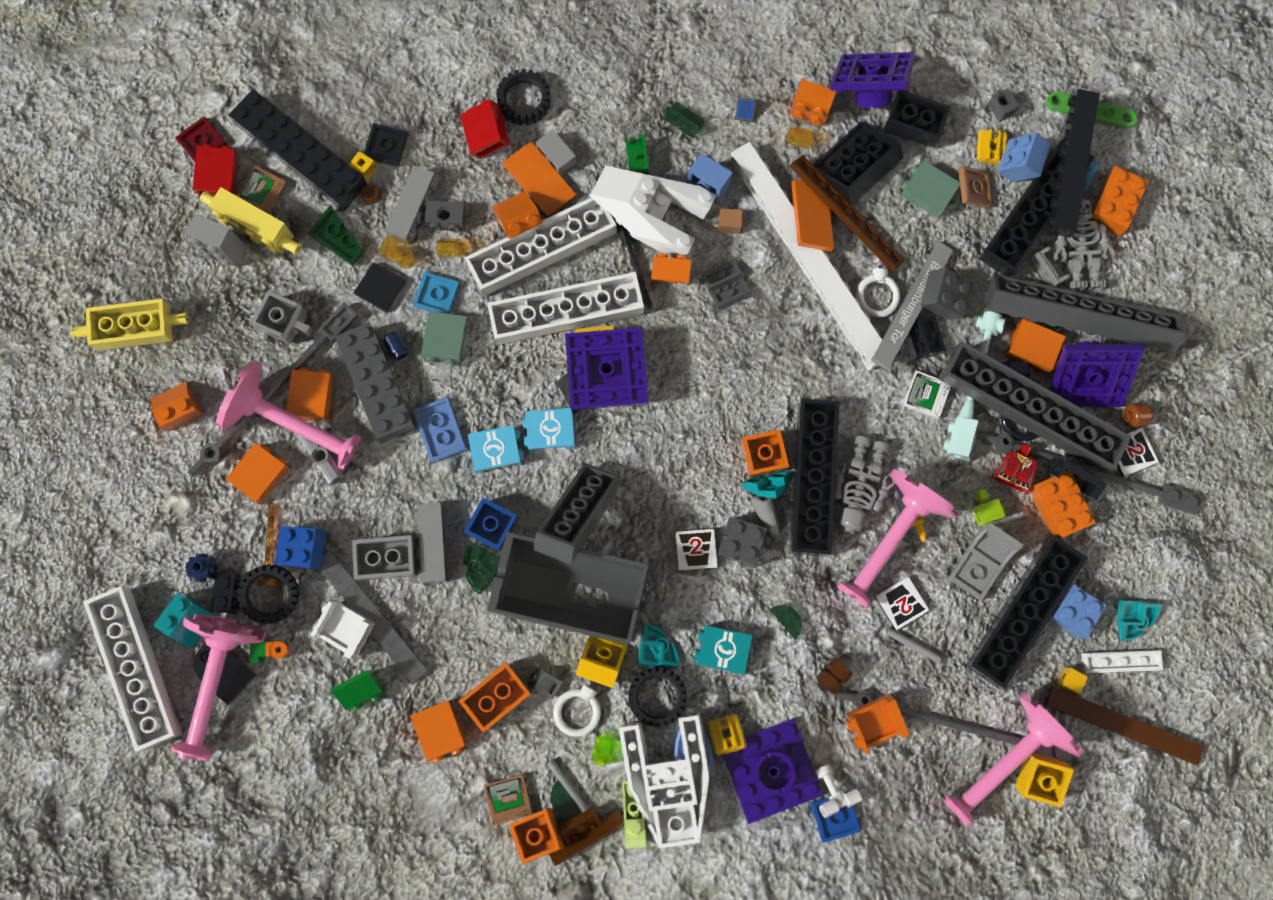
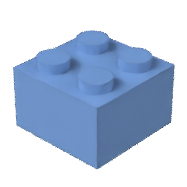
(1024, 157)
(710, 175)
(1077, 612)

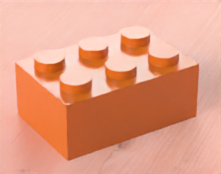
(1118, 200)
(1062, 505)
(495, 697)

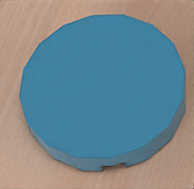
(1090, 176)

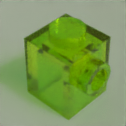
(603, 750)

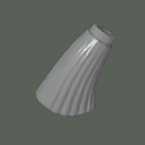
(767, 514)

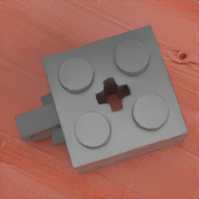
(290, 315)

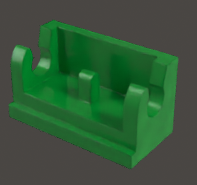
(637, 155)

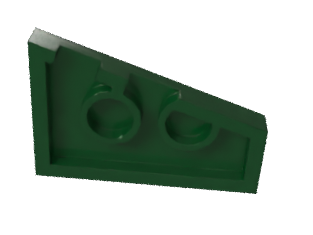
(334, 236)

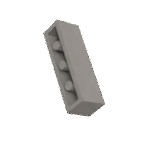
(411, 205)
(432, 543)

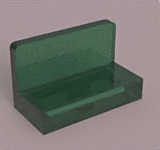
(683, 119)

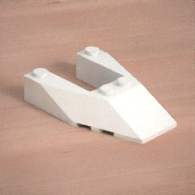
(641, 202)
(672, 791)

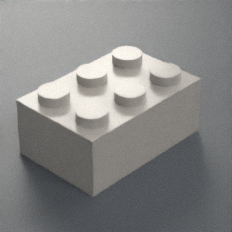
(215, 241)
(384, 558)

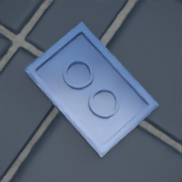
(439, 430)

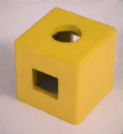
(362, 163)
(1072, 681)

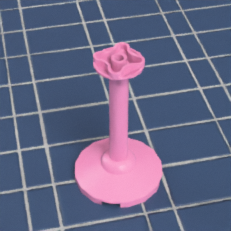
(248, 400)
(918, 502)
(221, 636)
(1042, 731)

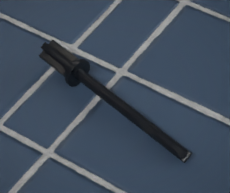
(627, 241)

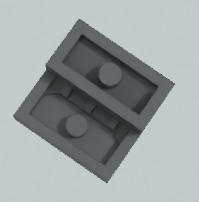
(726, 284)

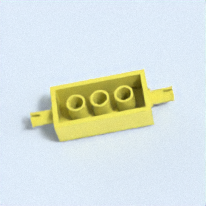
(251, 221)
(129, 324)

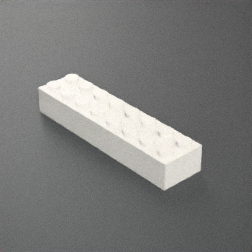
(540, 246)
(565, 308)
(132, 668)

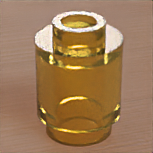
(799, 137)
(449, 248)

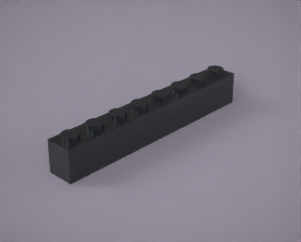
(1073, 163)

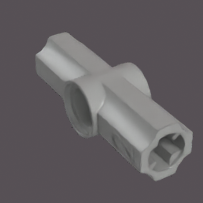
(328, 465)

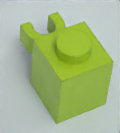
(987, 510)

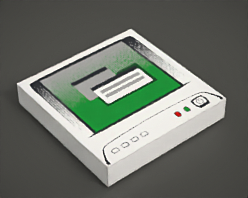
(926, 395)

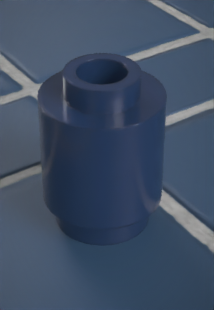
(396, 345)
(1020, 367)

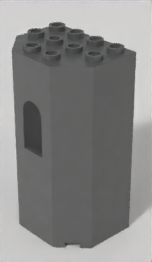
(539, 588)

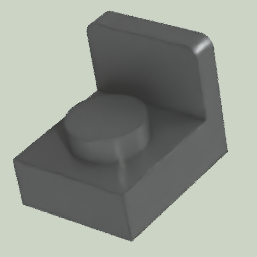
(544, 683)

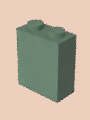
(929, 189)
(444, 338)

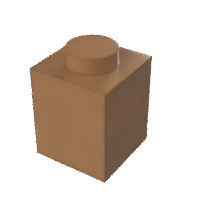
(730, 221)

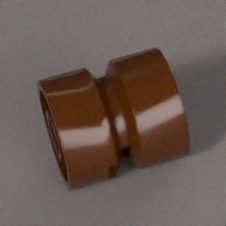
(834, 676)

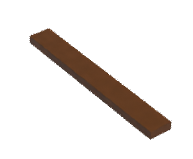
(847, 213)
(1124, 726)

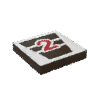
(696, 549)

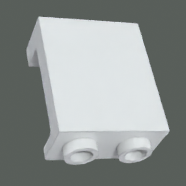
(343, 628)

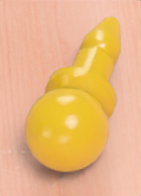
(919, 522)

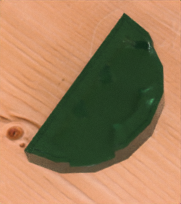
(789, 619)
(562, 802)

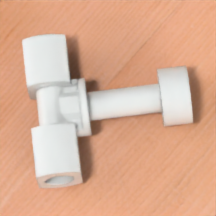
(838, 798)

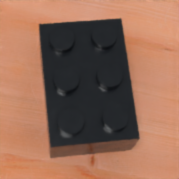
(916, 118)

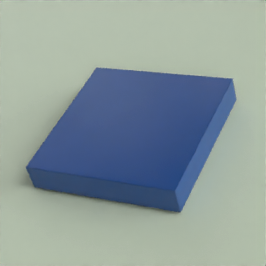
(837, 825)

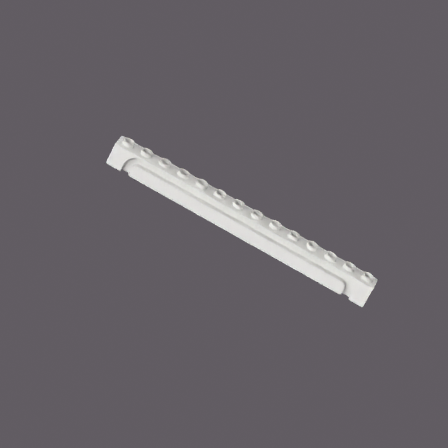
(812, 261)

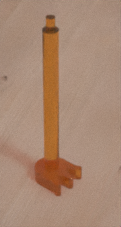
(266, 581)

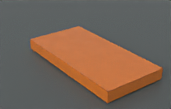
(539, 179)
(811, 218)

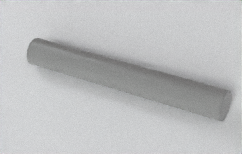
(914, 645)
(567, 786)

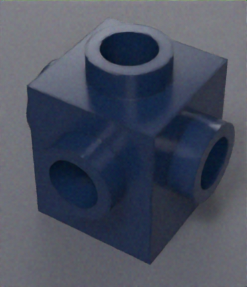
(206, 571)

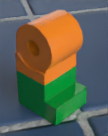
(268, 649)

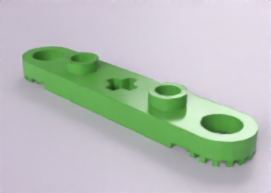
(1106, 113)

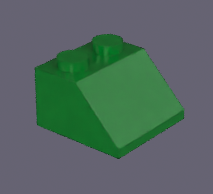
(359, 690)

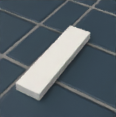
(1122, 661)

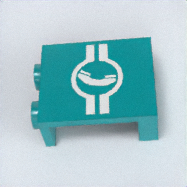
(723, 649)

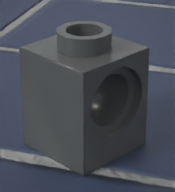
(1003, 111)

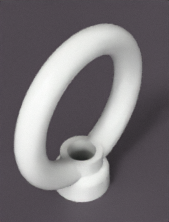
(879, 276)
(586, 693)

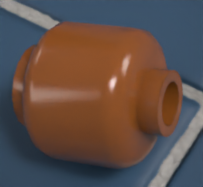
(1137, 414)

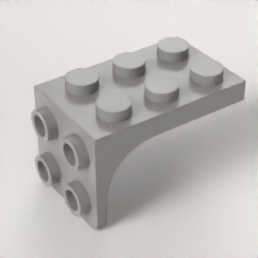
(984, 560)

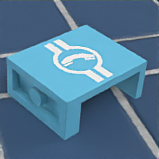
(549, 429)
(495, 448)

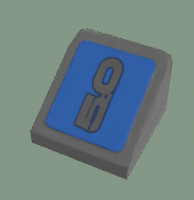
(745, 109)

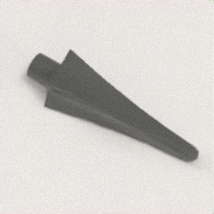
(899, 507)

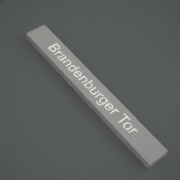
(910, 308)

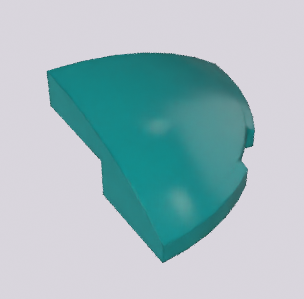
(769, 485)
(1135, 616)
(655, 649)

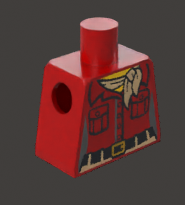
(1017, 469)

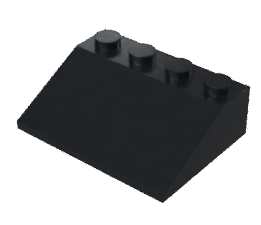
(859, 161)

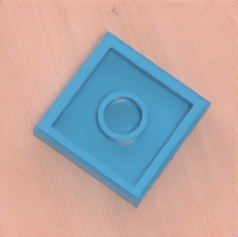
(436, 293)

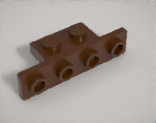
(584, 831)

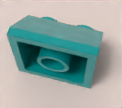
(172, 619)

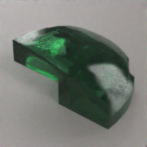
(481, 566)

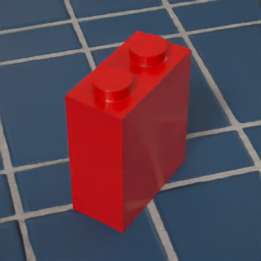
(484, 129)
(215, 169)

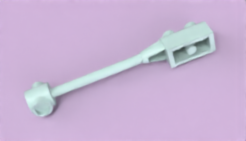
(965, 428)

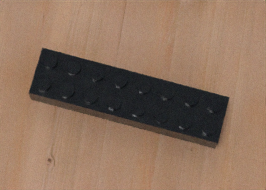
(298, 150)
(1025, 221)
(814, 478)
(1026, 612)

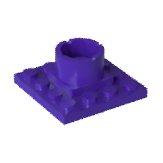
(873, 76)
(611, 350)
(1096, 373)
(750, 772)

